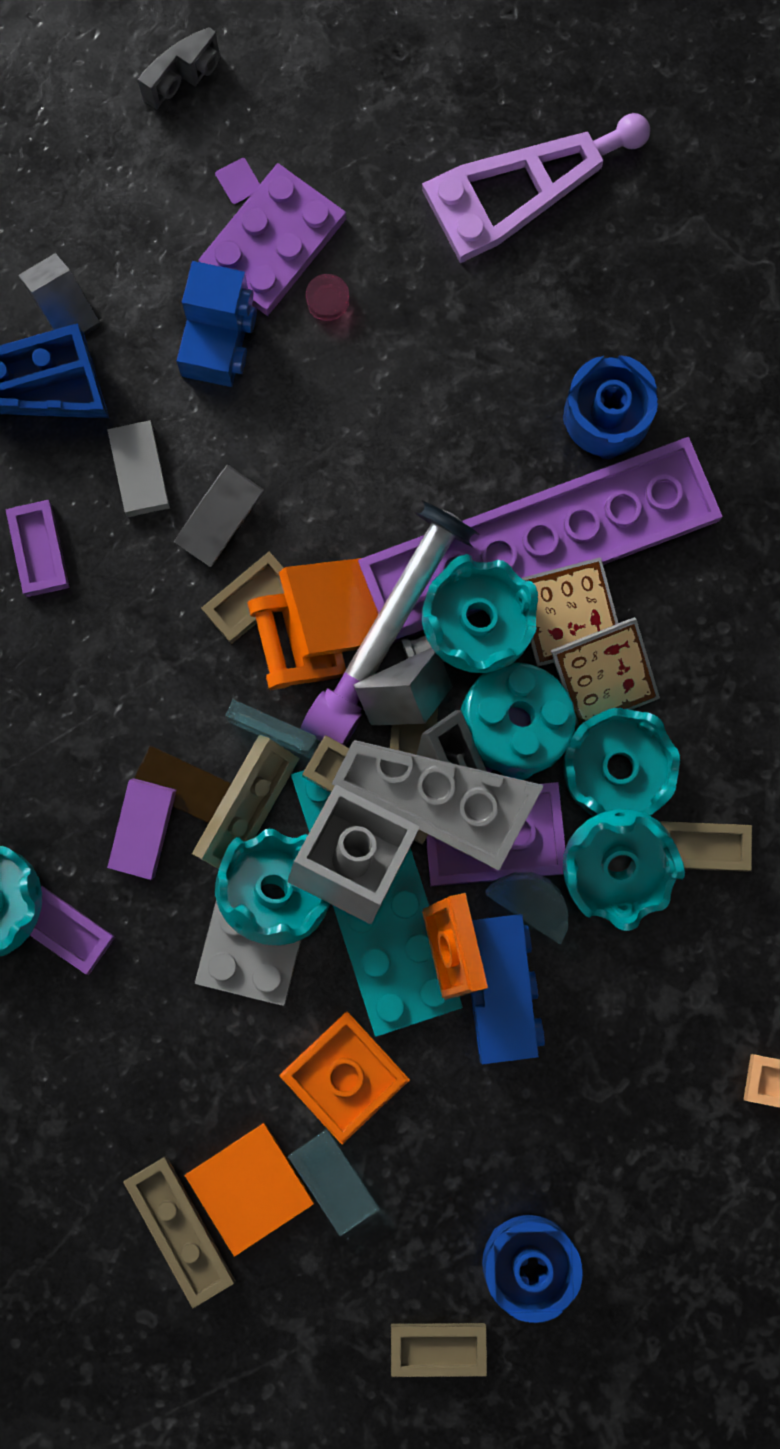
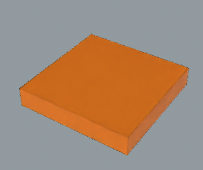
(328, 606)
(454, 947)
(344, 1077)
(249, 1189)

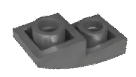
(186, 59)
(219, 515)

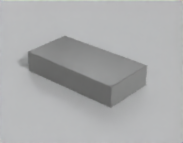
(138, 468)

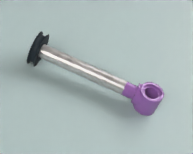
(337, 711)

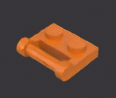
(307, 669)

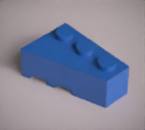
(50, 376)
(505, 1009)

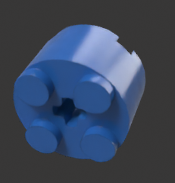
(599, 385)
(552, 1287)

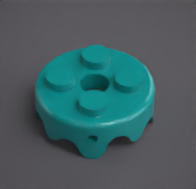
(486, 587)
(625, 733)
(511, 748)
(626, 894)
(18, 900)
(245, 907)

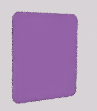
(237, 180)

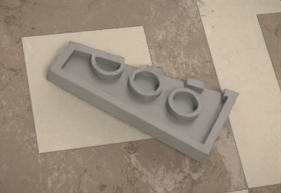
(448, 801)

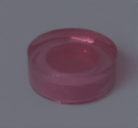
(327, 297)

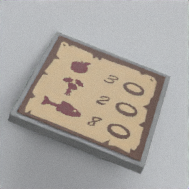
(570, 606)
(606, 671)

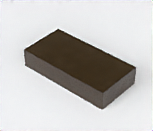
(197, 790)

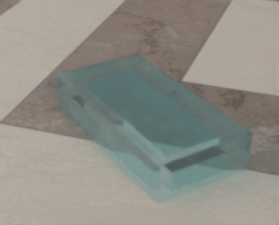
(272, 728)
(333, 1182)

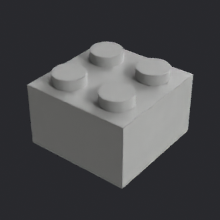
(352, 854)

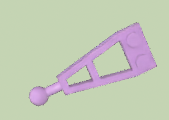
(463, 214)

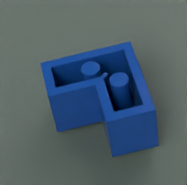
(217, 318)

